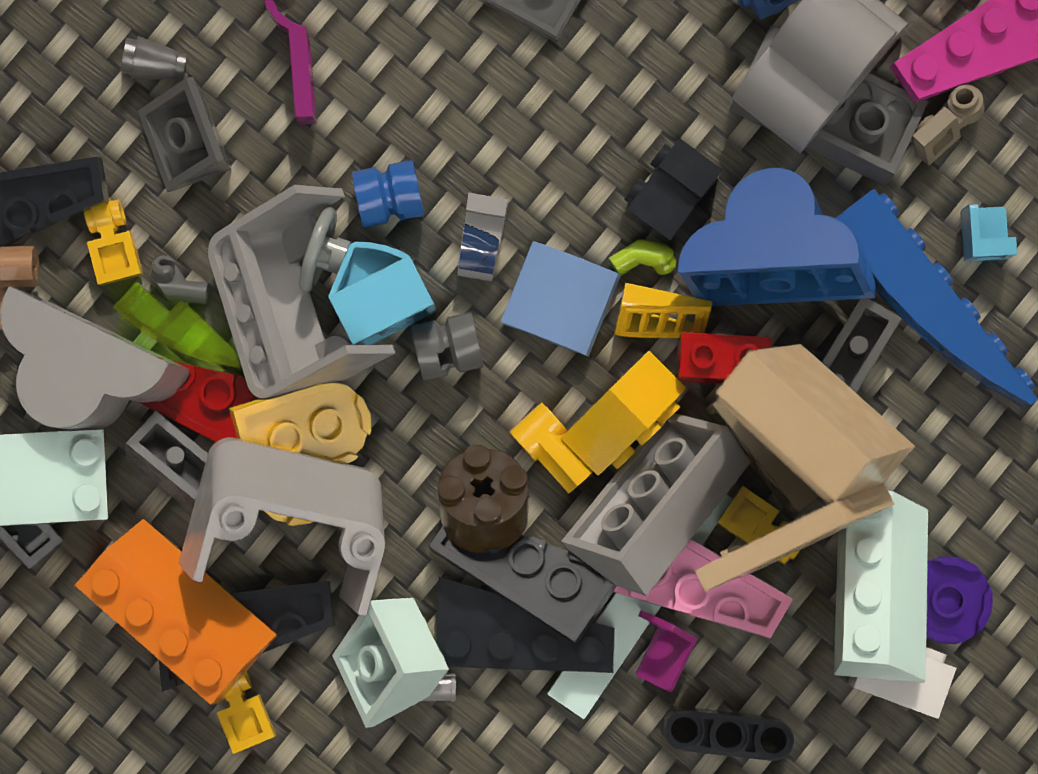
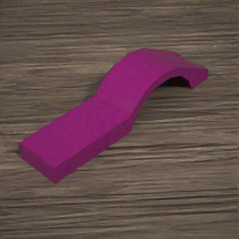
(300, 63)

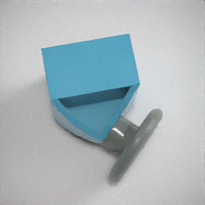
(374, 284)

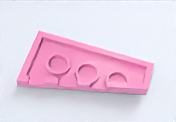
(740, 604)

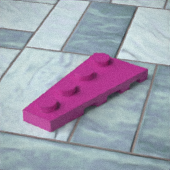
(974, 47)

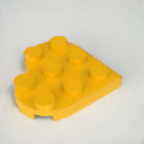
(313, 421)

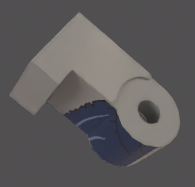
(482, 236)

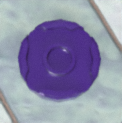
(956, 600)

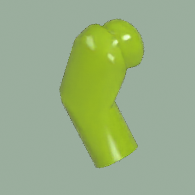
(644, 252)

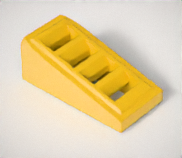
(639, 302)

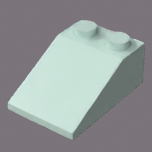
(52, 477)

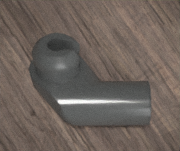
(174, 285)

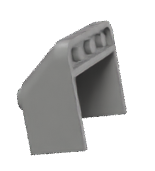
(265, 308)
(254, 477)

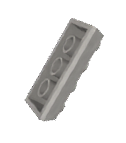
(657, 502)

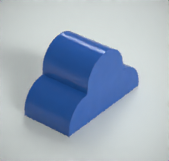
(774, 248)

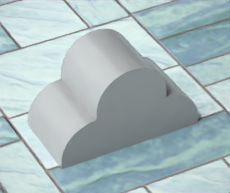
(817, 65)
(77, 370)

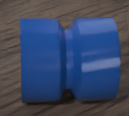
(387, 193)

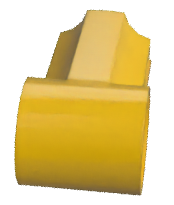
(541, 438)

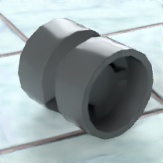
(447, 346)

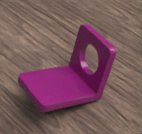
(665, 654)

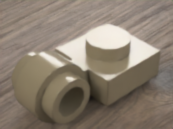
(941, 131)

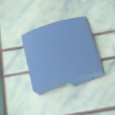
(560, 298)

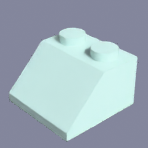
(389, 660)

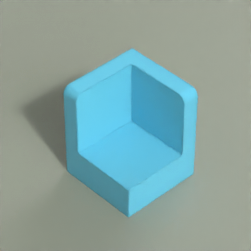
(986, 234)

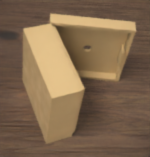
(821, 435)

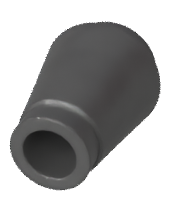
(151, 60)

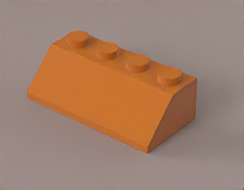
(182, 622)

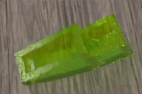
(179, 328)

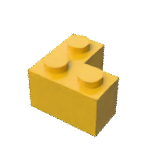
(625, 415)

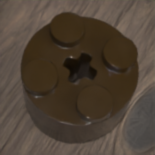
(483, 499)

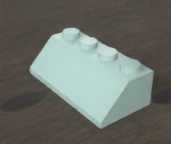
(883, 595)

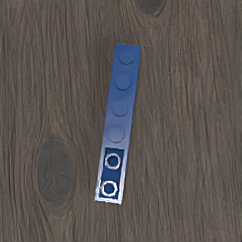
(927, 302)

